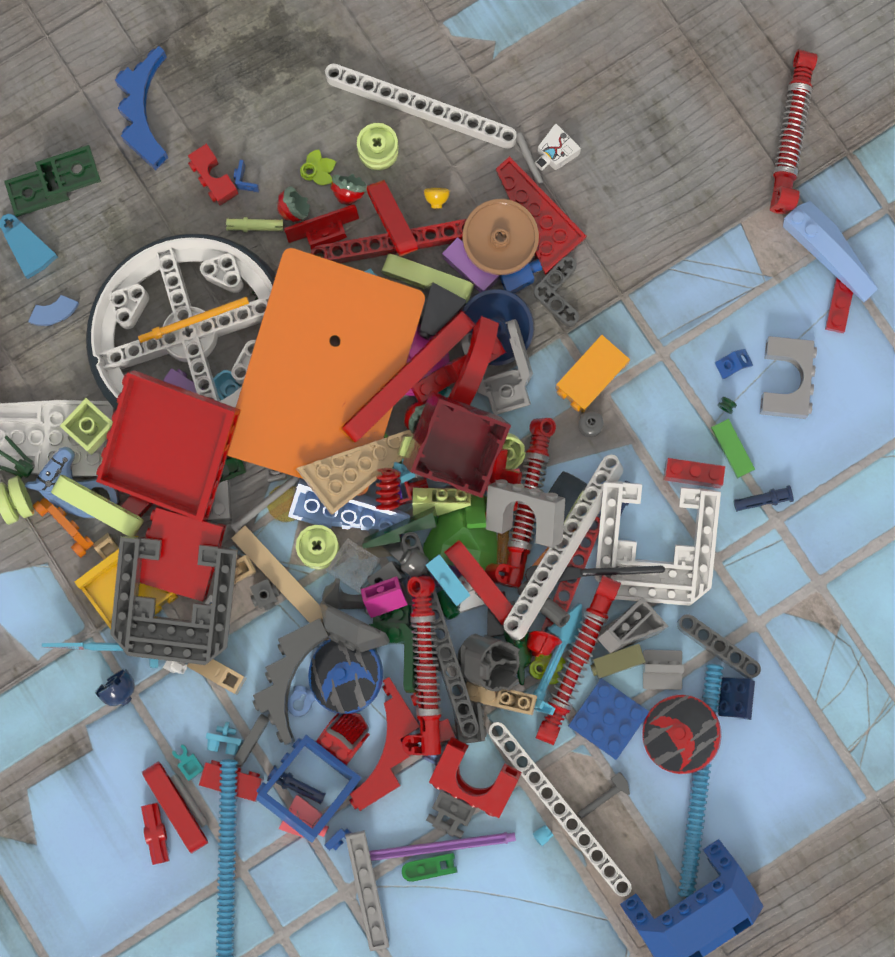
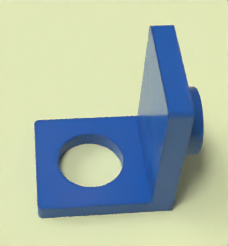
(238, 176)
(733, 363)

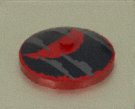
(682, 734)

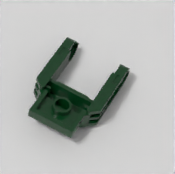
(398, 629)

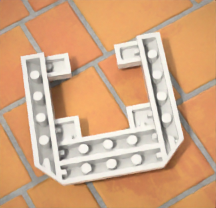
(692, 566)

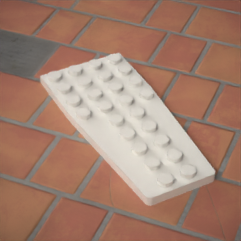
(38, 434)

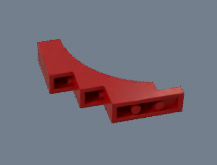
(399, 724)

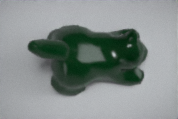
(524, 653)

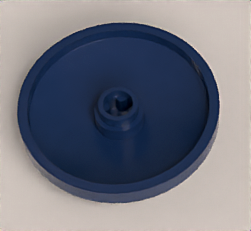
(502, 307)

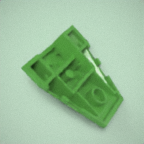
(453, 527)

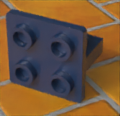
(736, 698)

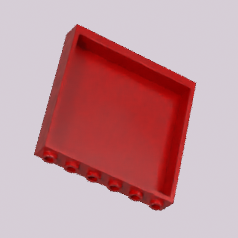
(167, 445)

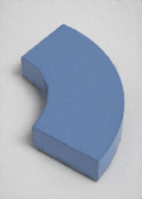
(53, 313)

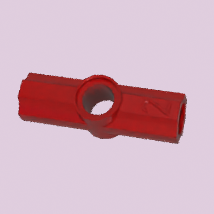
(155, 833)

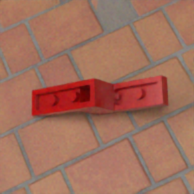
(447, 374)

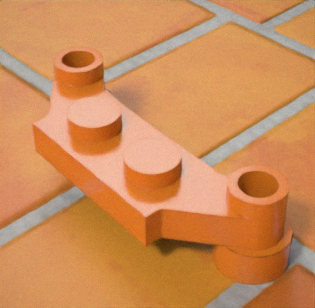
(81, 544)

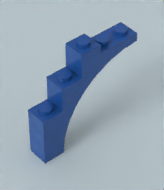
(133, 108)

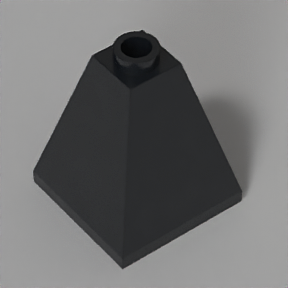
(437, 309)

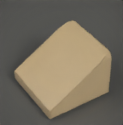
(105, 546)

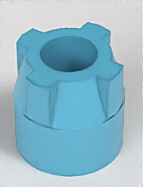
(542, 835)

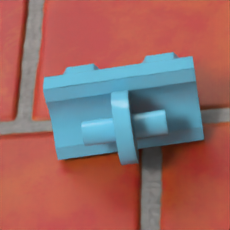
(232, 743)

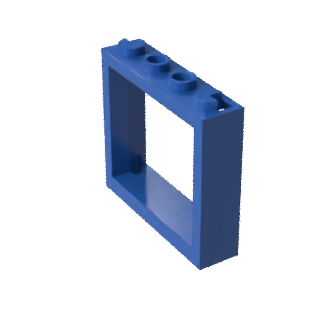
(283, 813)

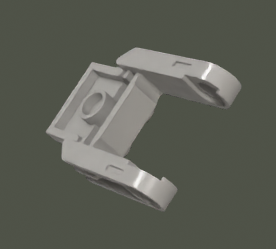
(508, 389)

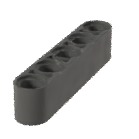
(728, 649)

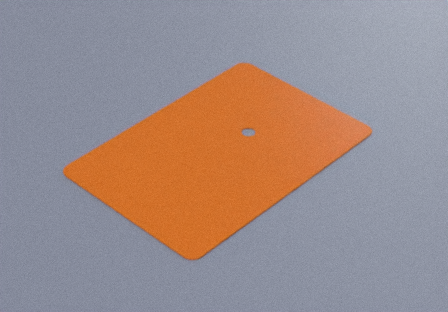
(301, 381)

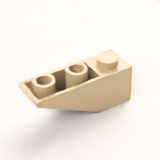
(220, 675)

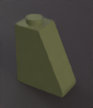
(617, 661)

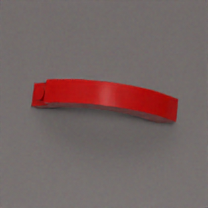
(476, 361)

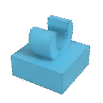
(405, 473)

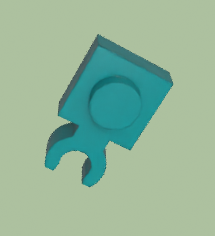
(189, 765)

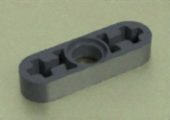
(251, 740)

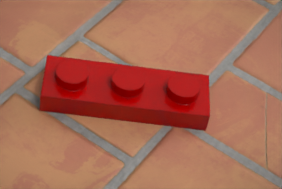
(839, 307)

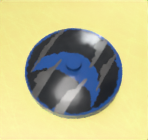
(345, 678)

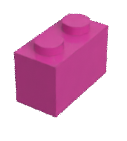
(383, 597)

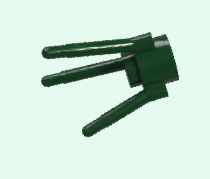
(23, 467)

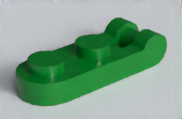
(428, 868)

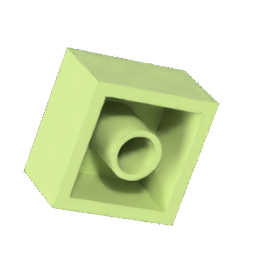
(87, 426)

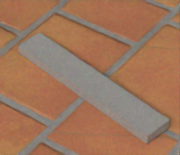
(367, 890)

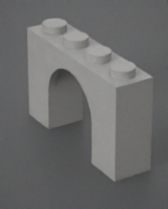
(801, 355)
(546, 506)

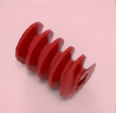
(389, 489)

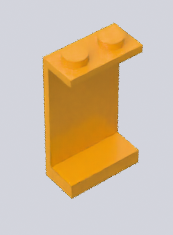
(591, 374)

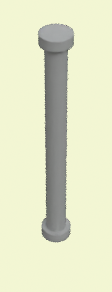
(264, 503)

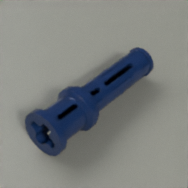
(772, 497)
(317, 795)

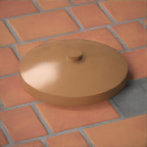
(500, 237)

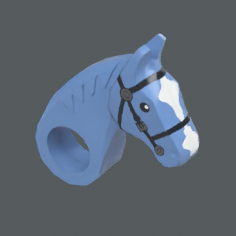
(61, 465)

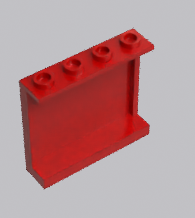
(178, 562)

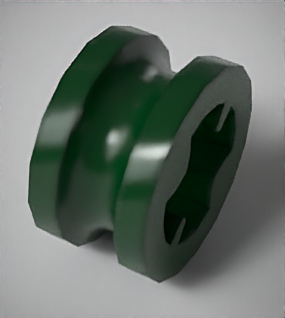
(727, 405)

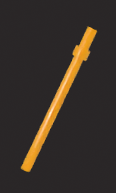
(158, 332)

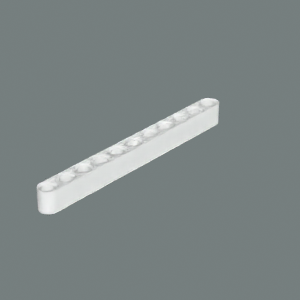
(414, 99)
(560, 554)
(568, 813)

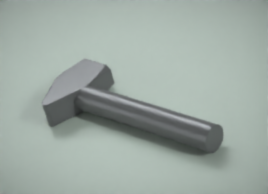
(620, 785)

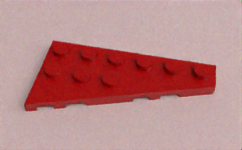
(556, 230)

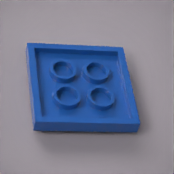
(608, 719)

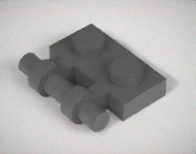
(453, 808)

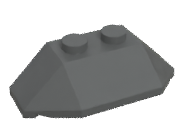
(350, 630)

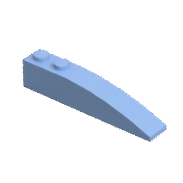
(830, 247)
(357, 513)

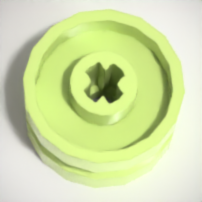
(368, 146)
(15, 501)
(314, 536)

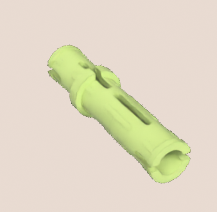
(254, 224)

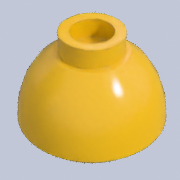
(436, 196)

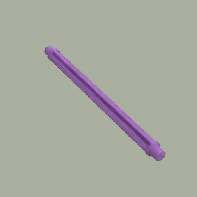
(442, 846)

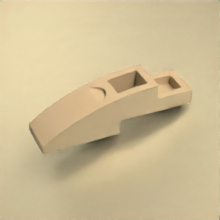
(503, 699)

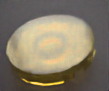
(281, 506)

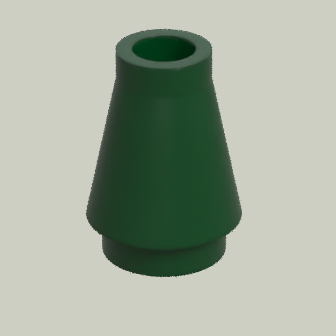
(448, 607)

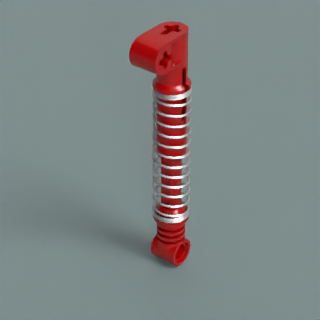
(580, 654)

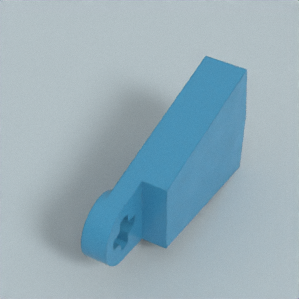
(27, 248)

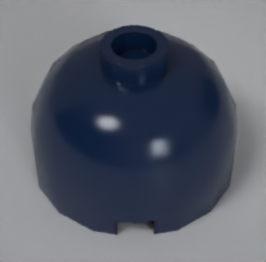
(117, 689)

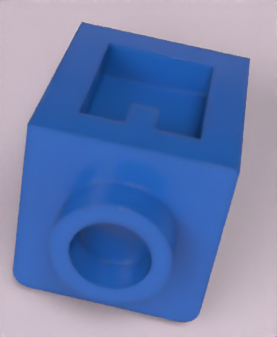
(335, 842)

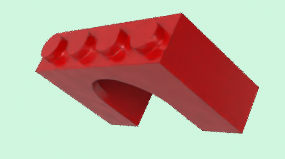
(489, 799)

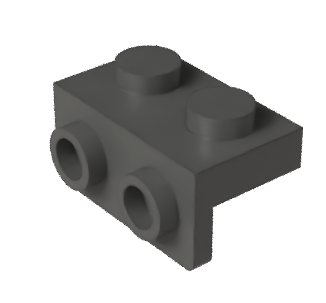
(468, 728)

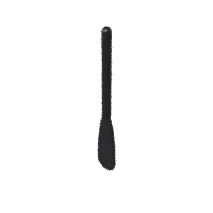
(572, 573)

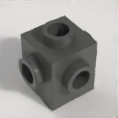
(258, 591)

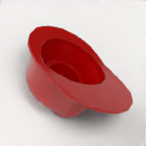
(542, 643)

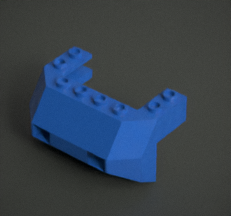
(703, 918)

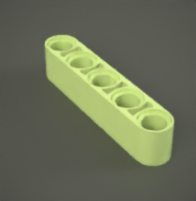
(421, 276)
(97, 506)

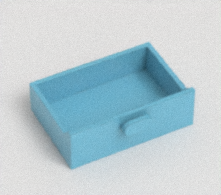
(447, 580)

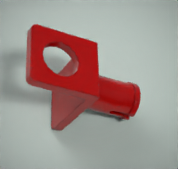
(409, 489)

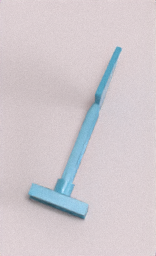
(566, 635)
(95, 647)

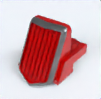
(344, 736)

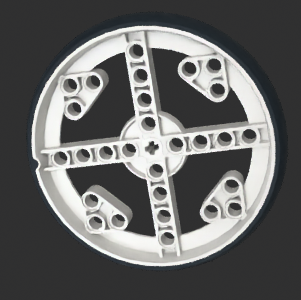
(155, 256)

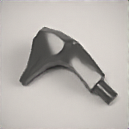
(338, 599)

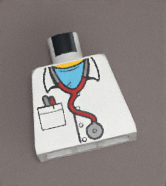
(556, 149)

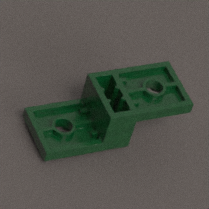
(52, 180)

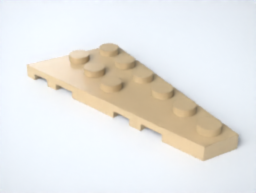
(348, 473)

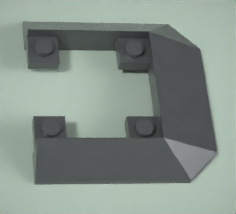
(170, 638)

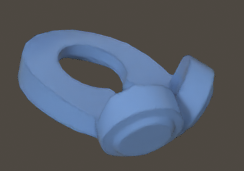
(298, 692)

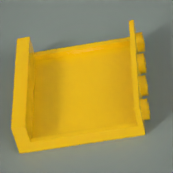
(99, 588)

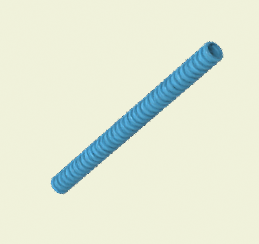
(698, 795)
(226, 858)

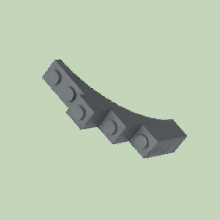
(275, 698)

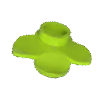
(320, 166)
(543, 662)

